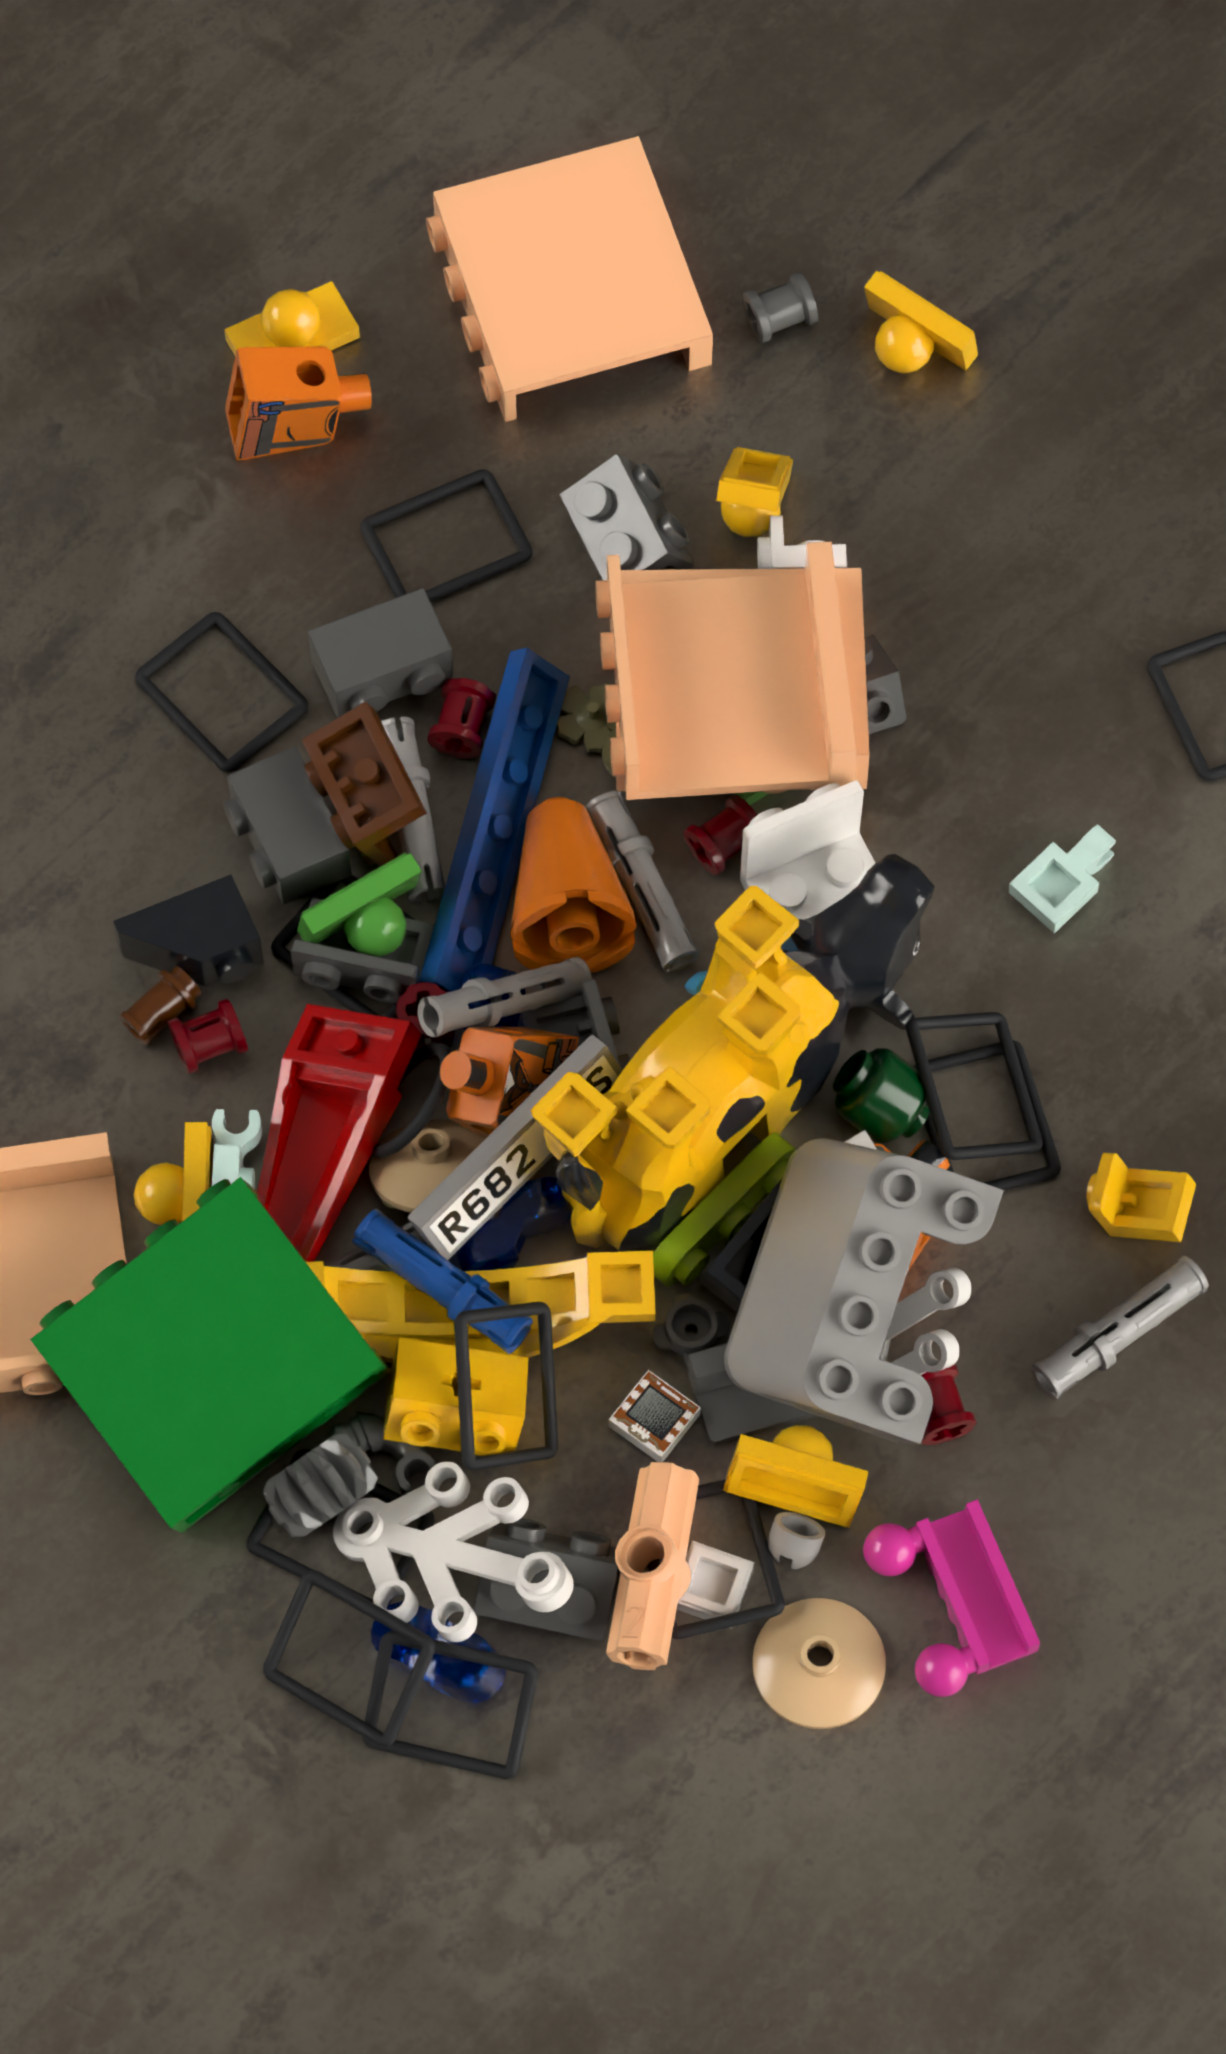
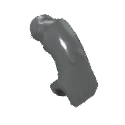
(367, 1432)

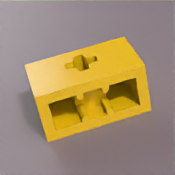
(425, 1402)

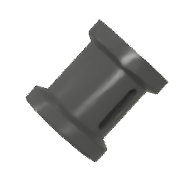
(780, 307)

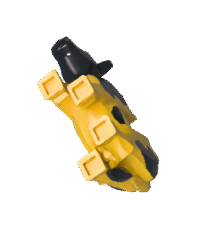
(731, 1056)

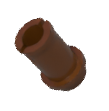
(161, 1004)

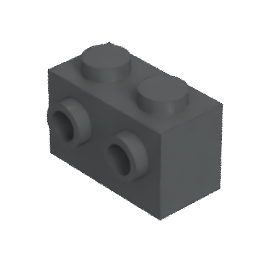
(381, 653)
(286, 826)

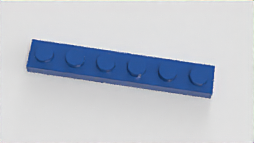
(496, 819)

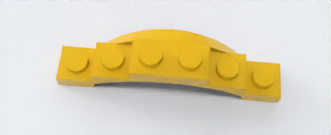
(577, 1291)

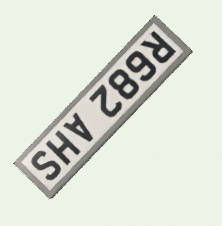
(503, 1159)

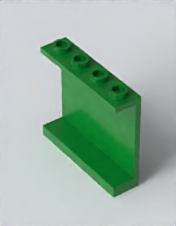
(208, 1354)

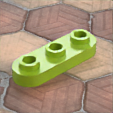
(721, 1213)

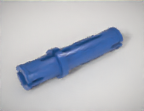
(438, 1278)

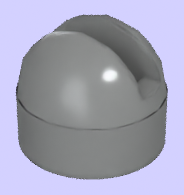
(795, 1538)

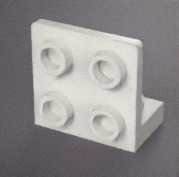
(808, 852)

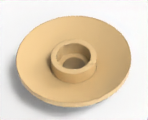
(422, 1164)
(811, 1693)

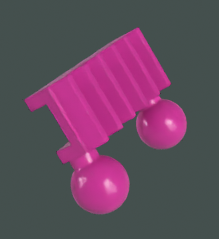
(974, 1586)

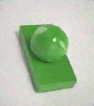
(365, 910)

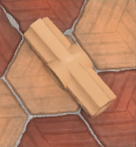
(649, 1600)

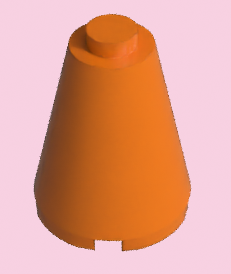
(568, 893)

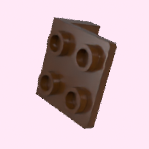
(365, 782)

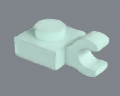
(1062, 882)
(232, 1148)

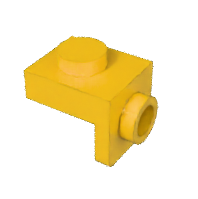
(1139, 1200)

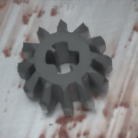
(319, 1485)

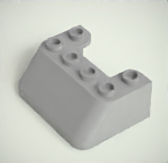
(833, 1280)

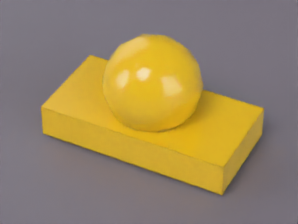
(297, 320)
(915, 328)
(752, 490)
(172, 1191)
(796, 1475)

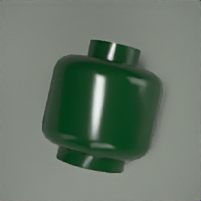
(880, 1095)

